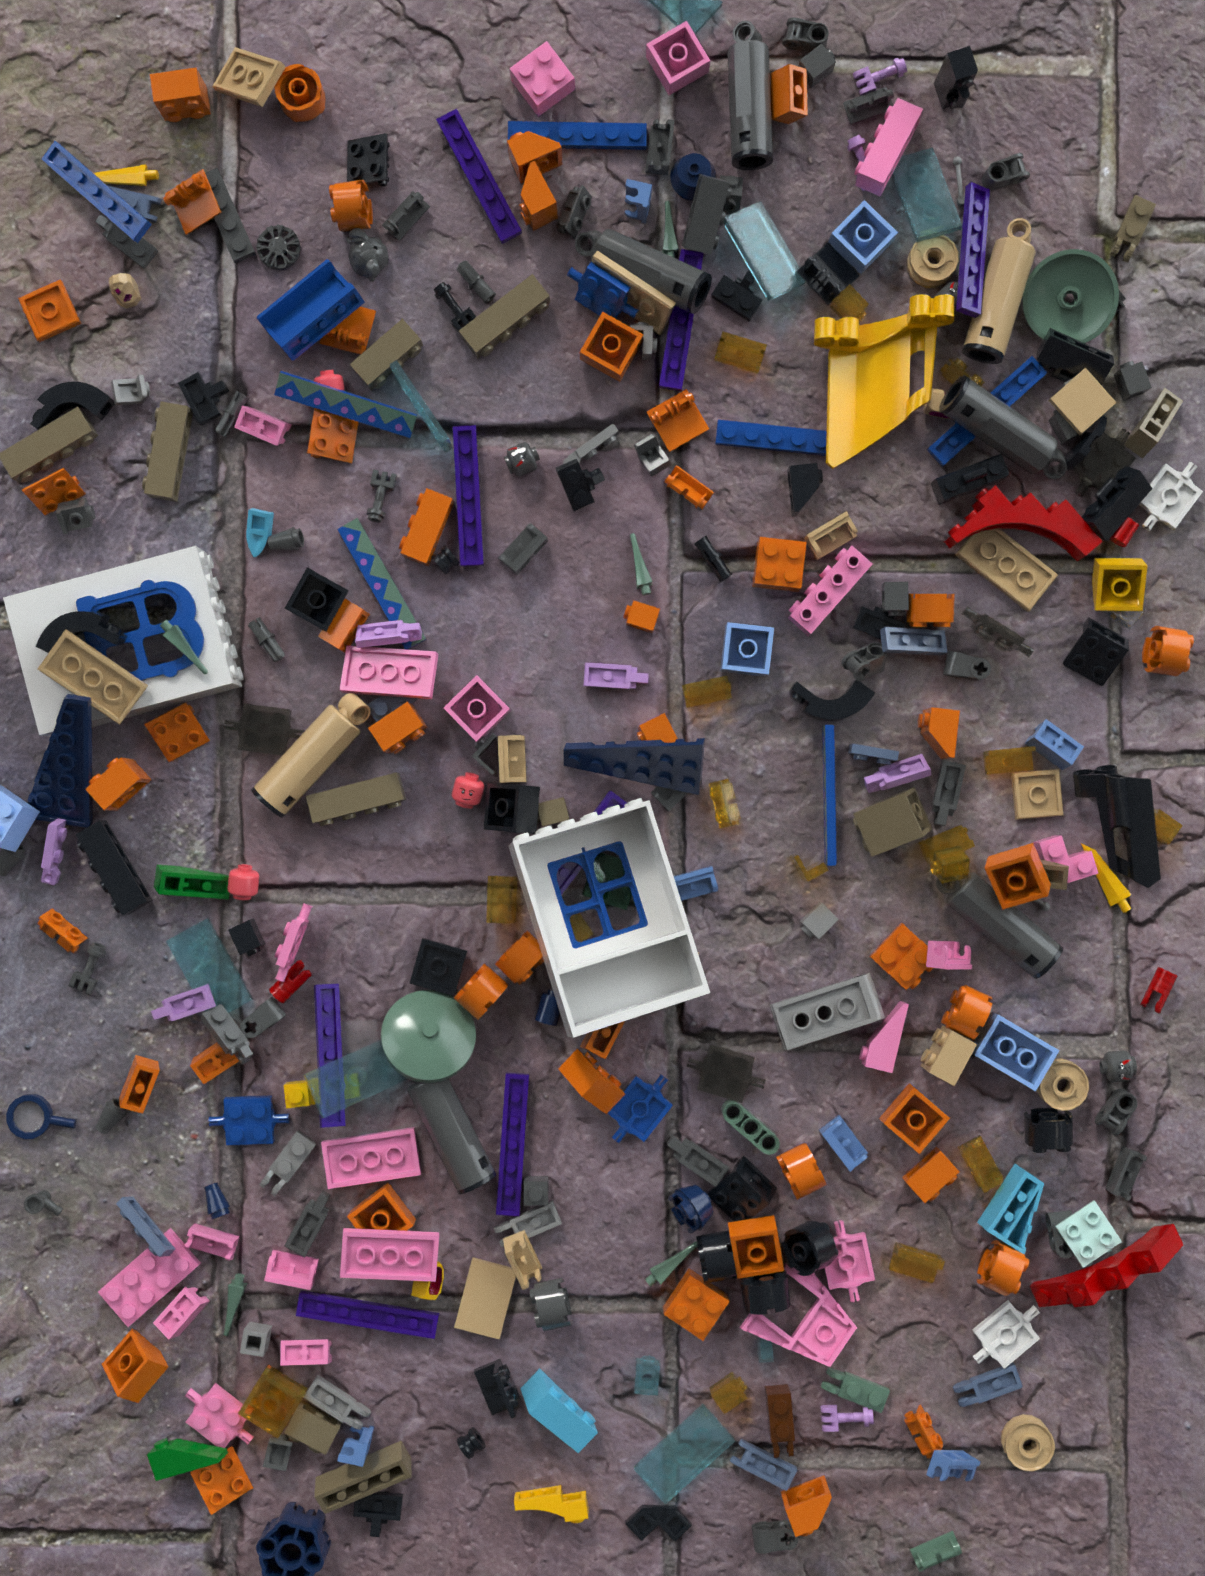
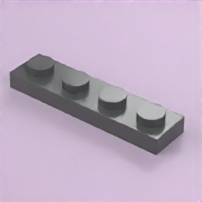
(229, 220)

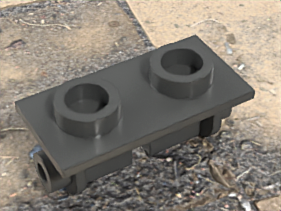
(868, 105)
(579, 202)
(406, 215)

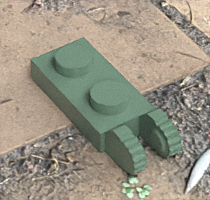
(857, 1389)

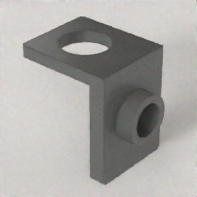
(481, 747)

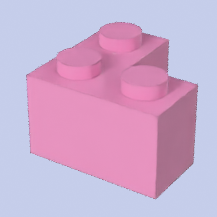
(1054, 850)

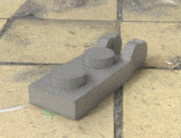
(589, 450)
(289, 1160)
(533, 1221)
(336, 1402)

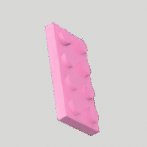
(389, 672)
(371, 1158)
(389, 1254)
(148, 1280)

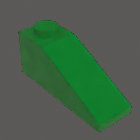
(190, 882)
(182, 1456)

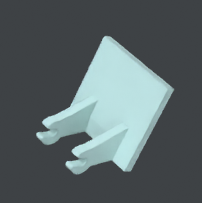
(1088, 1234)

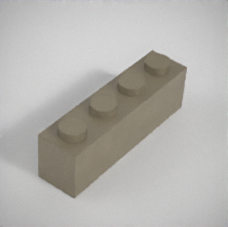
(505, 316)
(48, 445)
(168, 451)
(355, 798)
(355, 1482)

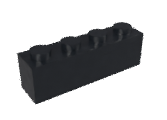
(113, 867)

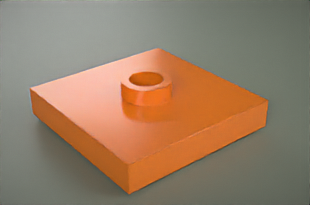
(49, 310)

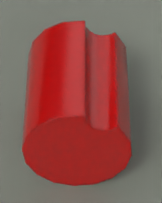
(1124, 533)

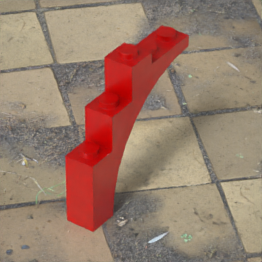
(1057, 522)
(1116, 1272)

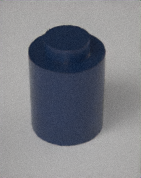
(548, 1009)

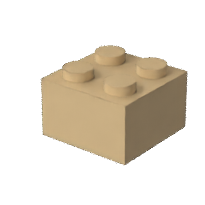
(947, 1055)

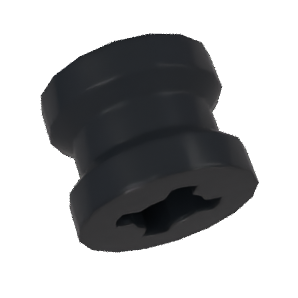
(445, 559)
(471, 1443)

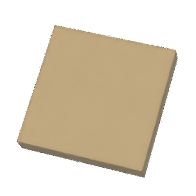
(1082, 401)
(1037, 794)

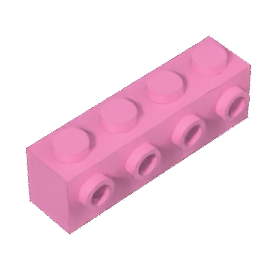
(888, 146)
(830, 590)

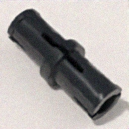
(713, 559)

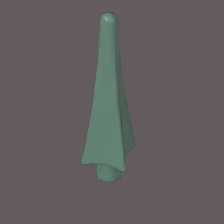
(669, 243)
(643, 577)
(176, 637)
(663, 1270)
(235, 1293)

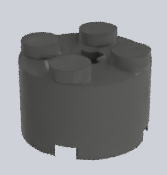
(551, 1304)

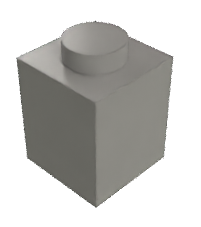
(818, 921)
(256, 1339)

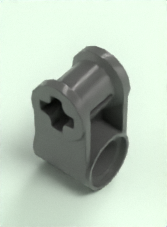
(804, 32)
(1009, 170)
(865, 661)
(962, 666)
(264, 1016)
(1115, 1112)
(1055, 1238)
(771, 1536)

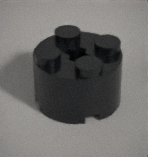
(1048, 1130)
(809, 1247)
(716, 1256)
(765, 1293)

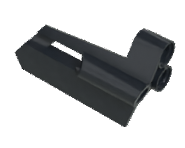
(1128, 805)

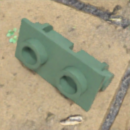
(936, 1551)

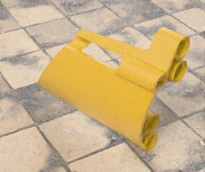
(873, 372)

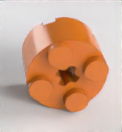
(305, 105)
(351, 205)
(930, 608)
(1167, 651)
(520, 958)
(481, 991)
(968, 1011)
(801, 1171)
(1002, 1268)

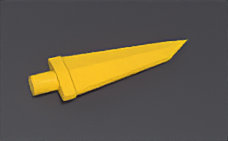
(128, 176)
(1112, 887)

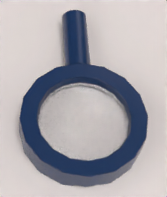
(32, 1116)

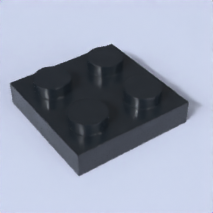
(438, 966)

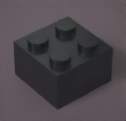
(511, 808)

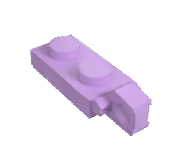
(387, 633)
(613, 676)
(898, 774)
(52, 851)
(185, 1004)

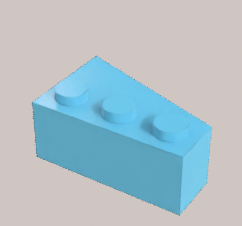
(1013, 1208)
(558, 1411)

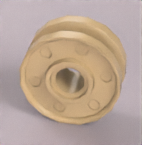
(930, 274)
(1074, 1091)
(1036, 1454)

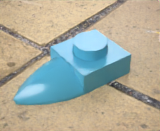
(258, 529)

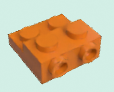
(902, 957)

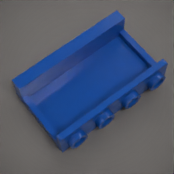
(310, 309)

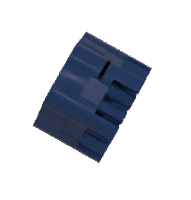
(295, 1528)

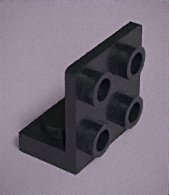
(1097, 652)
(743, 1191)
(496, 1388)

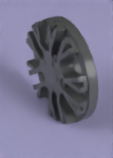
(278, 247)

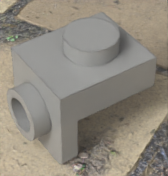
(649, 342)
(130, 390)

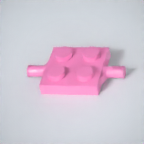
(294, 934)
(853, 1262)
(217, 1416)

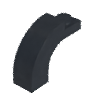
(68, 396)
(78, 623)
(849, 703)

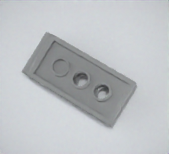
(847, 1006)

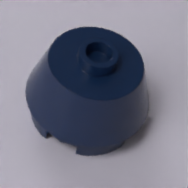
(686, 172)
(691, 1207)

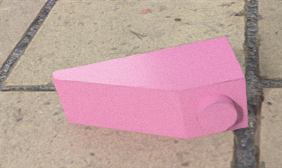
(884, 1042)

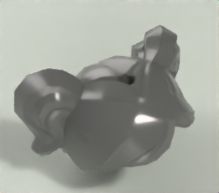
(363, 256)

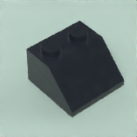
(316, 599)

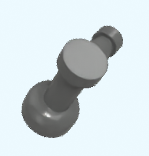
(36, 1202)

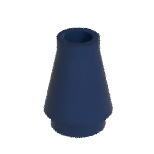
(216, 1201)

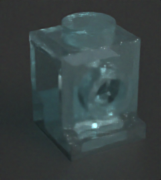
(643, 1385)

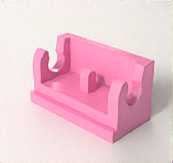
(262, 425)
(946, 955)
(212, 1241)
(291, 1269)
(180, 1312)
(305, 1352)

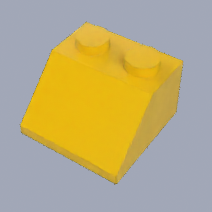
(1119, 584)

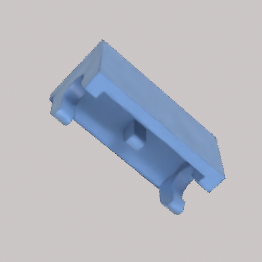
(639, 195)
(1055, 745)
(696, 883)
(844, 1142)
(356, 1450)
(951, 1464)

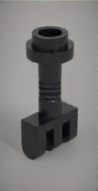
(442, 291)

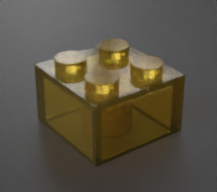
(272, 1401)

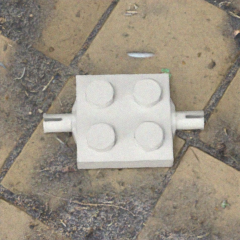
(1170, 497)
(1006, 1334)

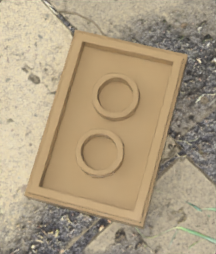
(248, 76)
(485, 1298)

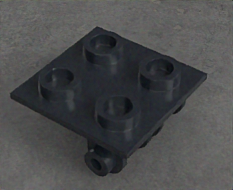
(368, 159)
(827, 273)

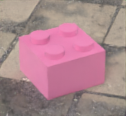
(677, 58)
(542, 78)
(477, 709)

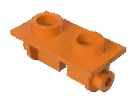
(689, 487)
(54, 923)
(922, 1423)

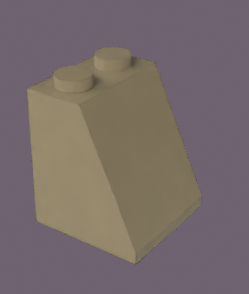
(892, 822)

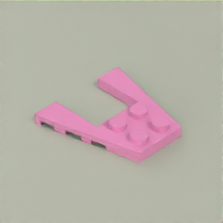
(821, 1331)

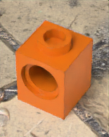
(641, 616)

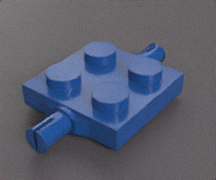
(602, 292)
(640, 1108)
(249, 1120)

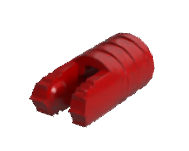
(1162, 983)
(284, 990)

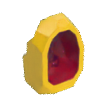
(428, 1289)

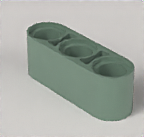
(756, 1136)

